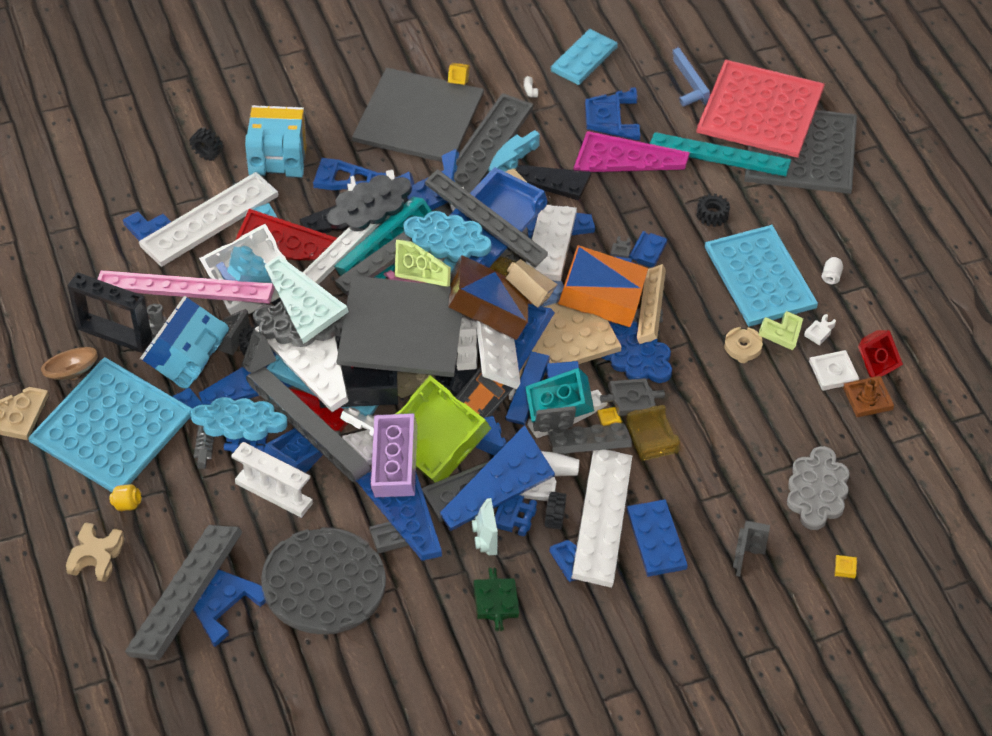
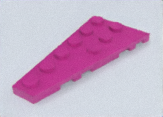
(612, 153)

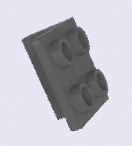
(554, 418)
(751, 539)

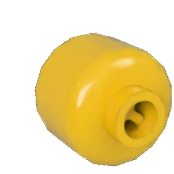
(125, 497)

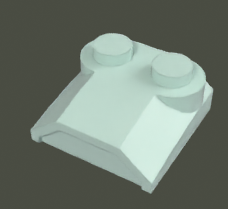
(486, 529)

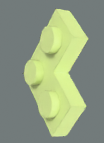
(784, 333)

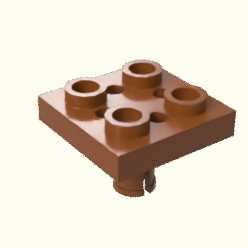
(869, 392)

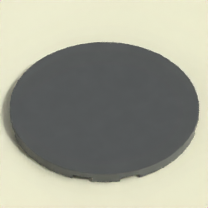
(323, 581)

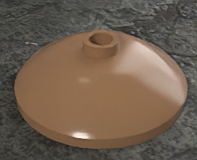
(70, 364)

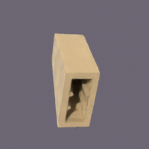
(530, 282)

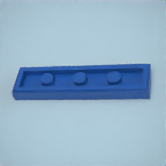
(533, 373)

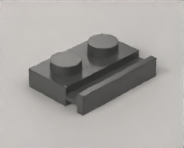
(386, 537)

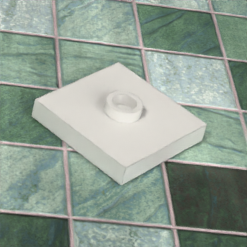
(833, 370)

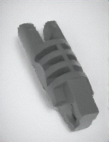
(203, 447)

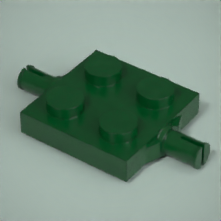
(496, 599)

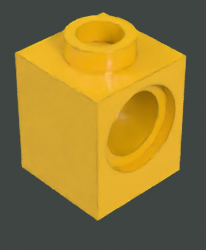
(458, 73)

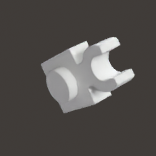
(820, 331)

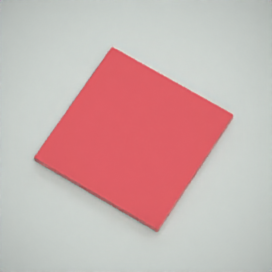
(761, 108)

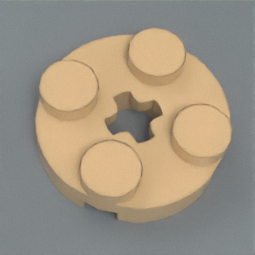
(740, 352)

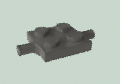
(631, 395)

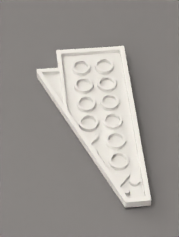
(316, 368)

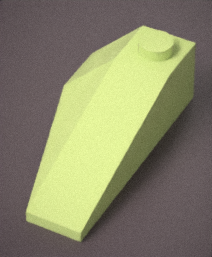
(419, 265)

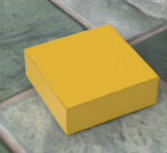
(608, 416)
(845, 566)

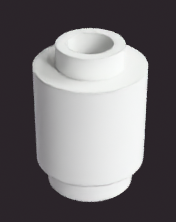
(832, 270)

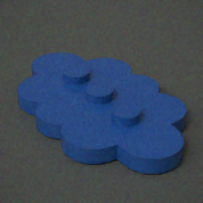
(638, 359)

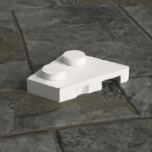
(358, 420)

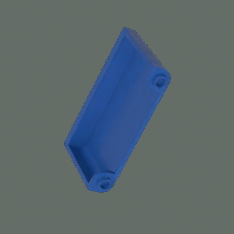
(509, 198)

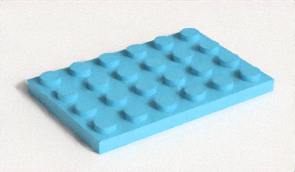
(760, 275)

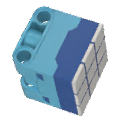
(185, 343)

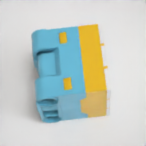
(276, 140)

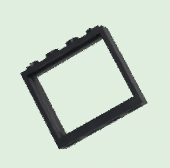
(135, 339)

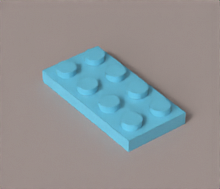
(584, 57)

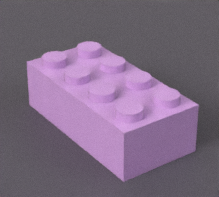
(394, 455)

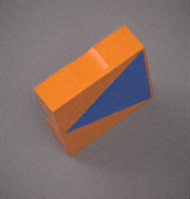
(603, 286)

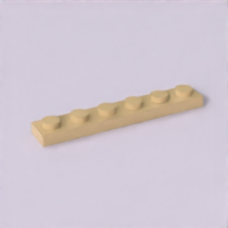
(651, 304)

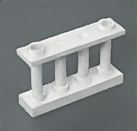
(272, 479)

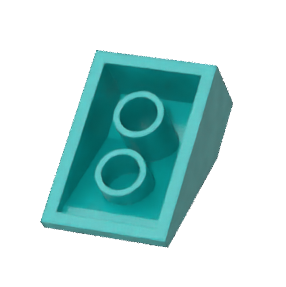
(561, 391)

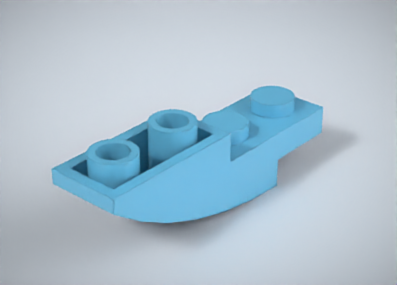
(514, 149)

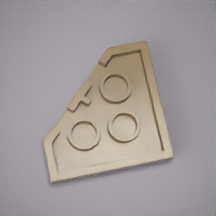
(21, 412)

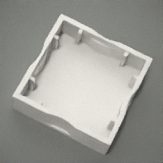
(262, 244)

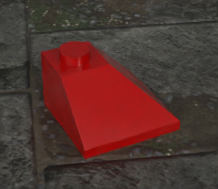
(879, 353)

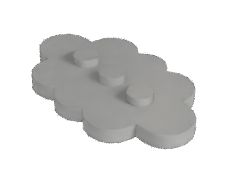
(818, 488)

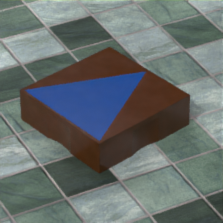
(487, 297)

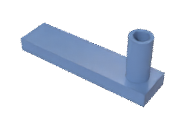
(700, 90)

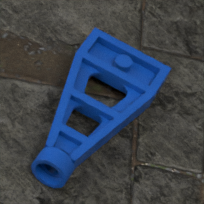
(328, 169)

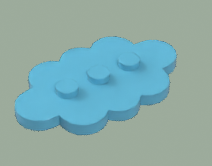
(447, 236)
(239, 418)

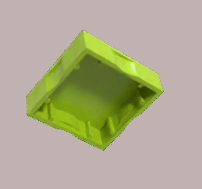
(444, 430)

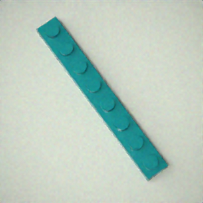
(724, 154)

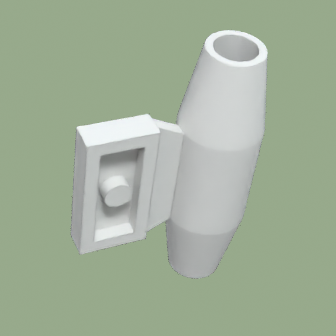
(562, 466)

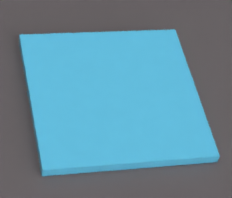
(111, 425)

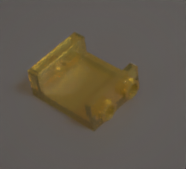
(652, 433)

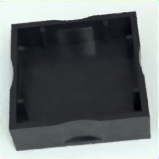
(368, 386)

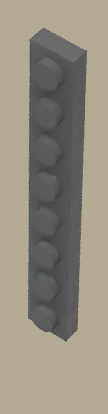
(486, 218)

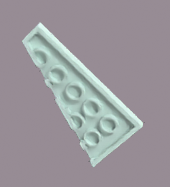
(305, 301)

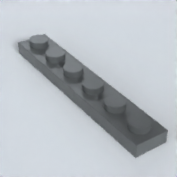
(373, 264)

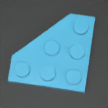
(247, 266)

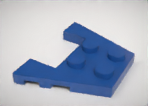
(604, 114)
(422, 191)
(219, 597)

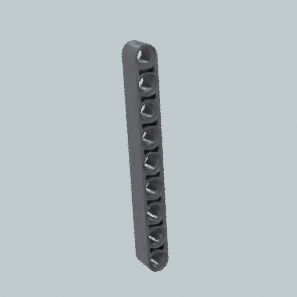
(309, 424)

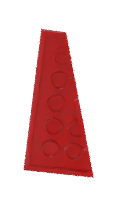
(292, 239)

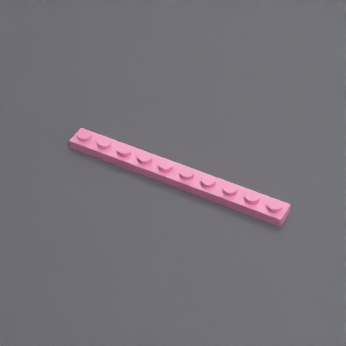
(190, 286)

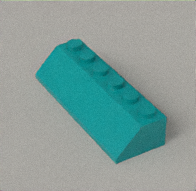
(382, 235)

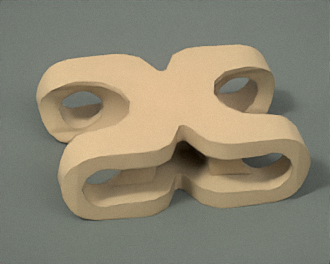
(95, 552)

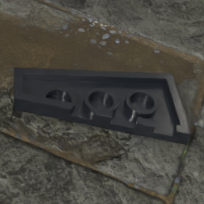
(557, 181)

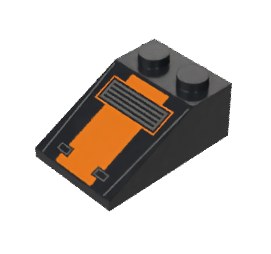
(483, 394)

